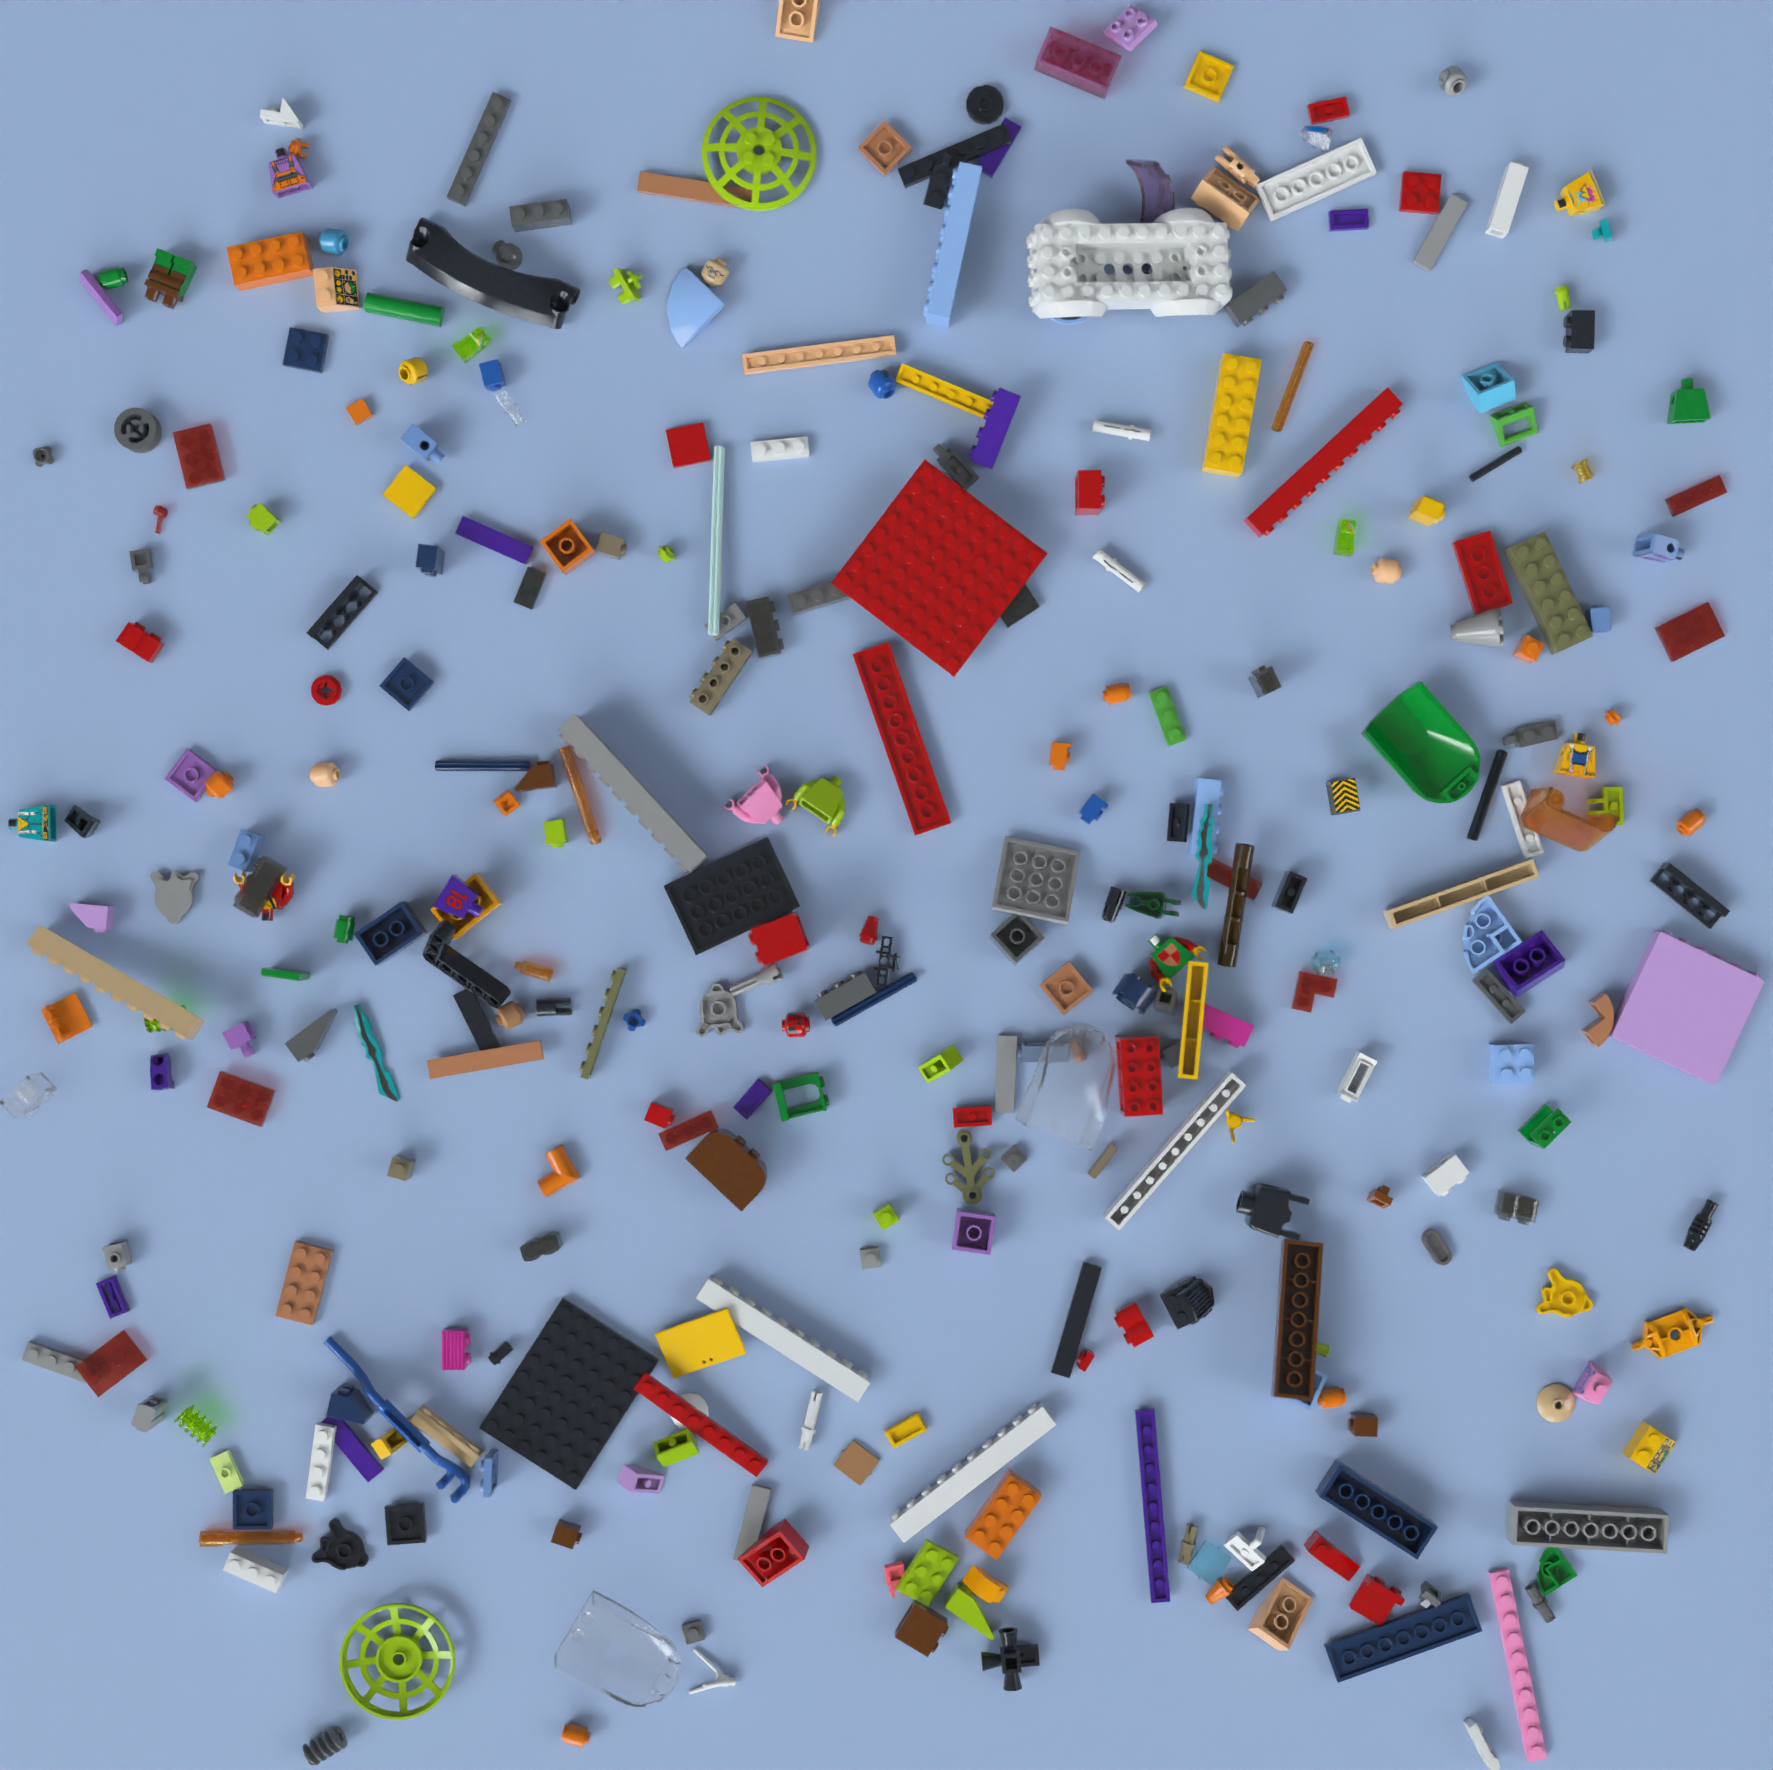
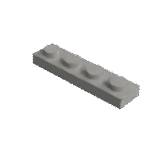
(52, 1360)

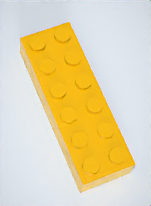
(1231, 415)

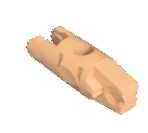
(1244, 174)

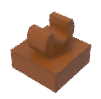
(1380, 1198)

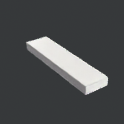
(1515, 801)

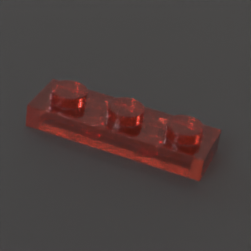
(1696, 496)
(1222, 873)
(688, 1130)

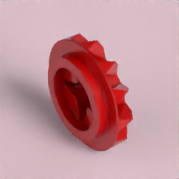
(320, 683)

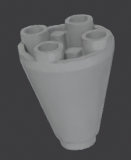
(1480, 629)

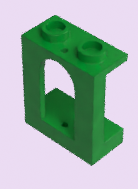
(819, 1105)
(1542, 1124)

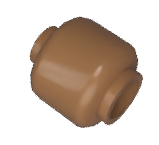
(510, 1015)

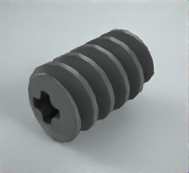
(325, 1747)

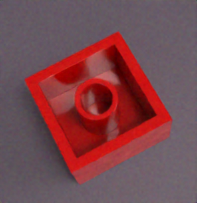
(1088, 492)

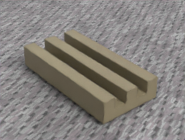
(1102, 1160)

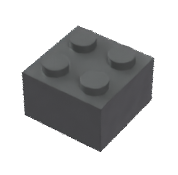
(1016, 938)

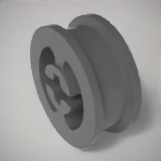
(147, 425)

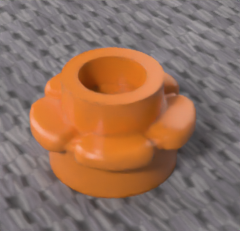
(1612, 717)

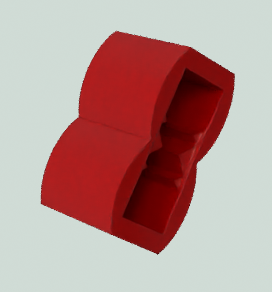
(140, 642)
(1133, 1323)

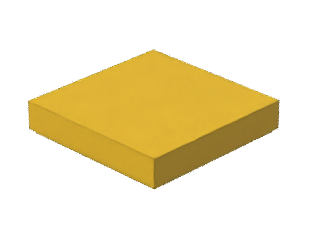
(1208, 76)
(409, 491)

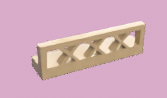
(446, 1435)

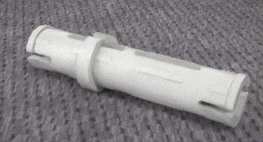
(1121, 430)
(1119, 570)
(810, 1420)

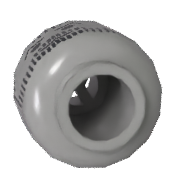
(1452, 81)

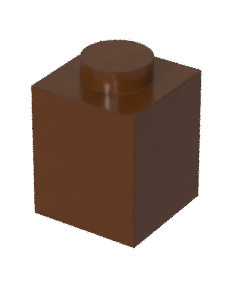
(1363, 1424)
(566, 1534)

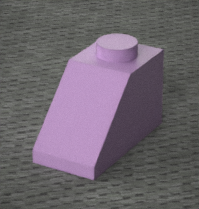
(94, 916)
(640, 1479)

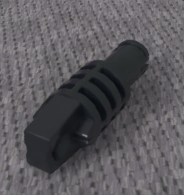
(1700, 1226)

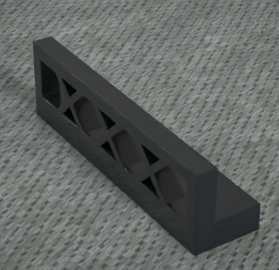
(337, 607)
(1692, 888)

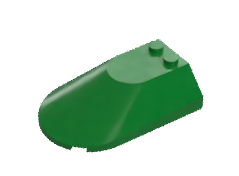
(1425, 746)

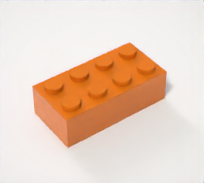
(270, 261)
(1002, 1514)

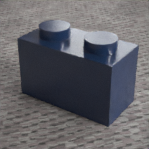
(430, 560)

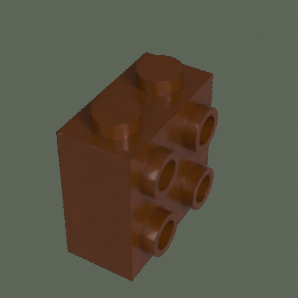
(921, 1628)

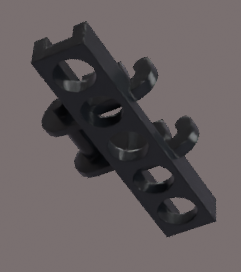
(887, 967)

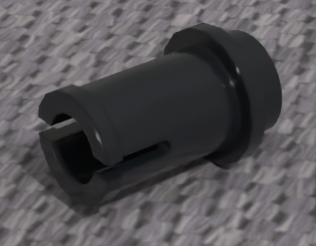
(501, 1352)

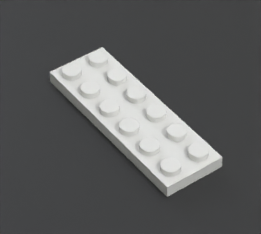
(1316, 179)

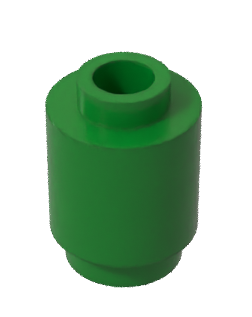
(112, 278)
(344, 929)

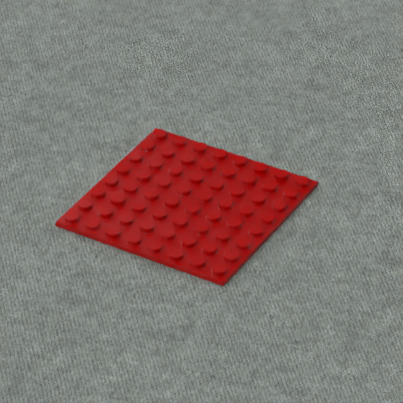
(939, 568)

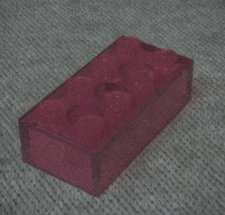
(1094, 68)

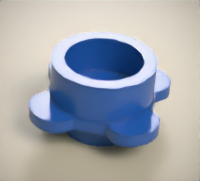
(629, 1020)

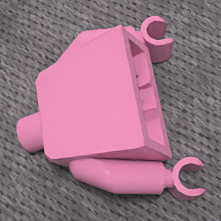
(760, 802)

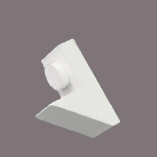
(285, 117)

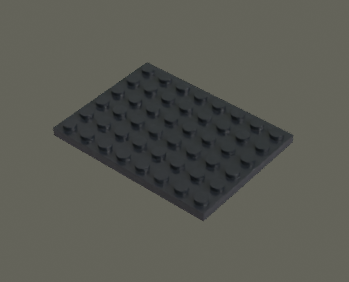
(568, 1393)

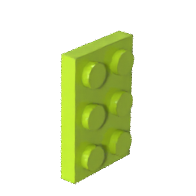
(927, 1572)

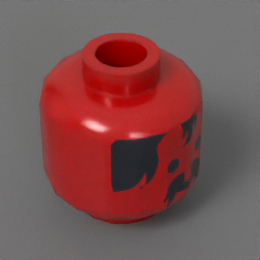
(796, 1024)

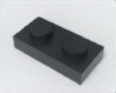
(1178, 822)

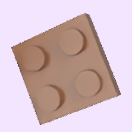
(884, 148)
(1066, 988)

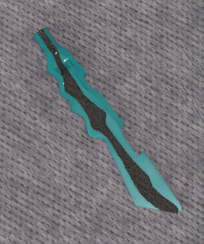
(1204, 856)
(373, 1052)

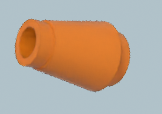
(1219, 1590)

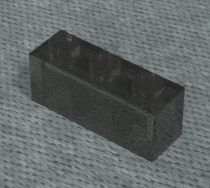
(765, 627)
(259, 886)

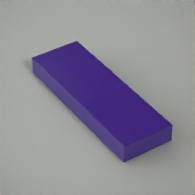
(992, 160)

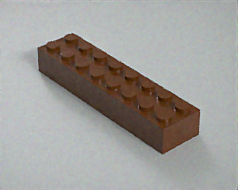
(1297, 1320)

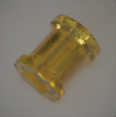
(1583, 471)

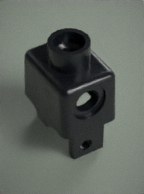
(1268, 1209)

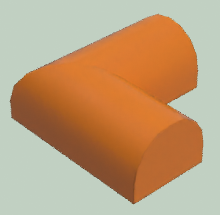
(563, 1173)

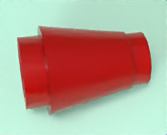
(869, 931)

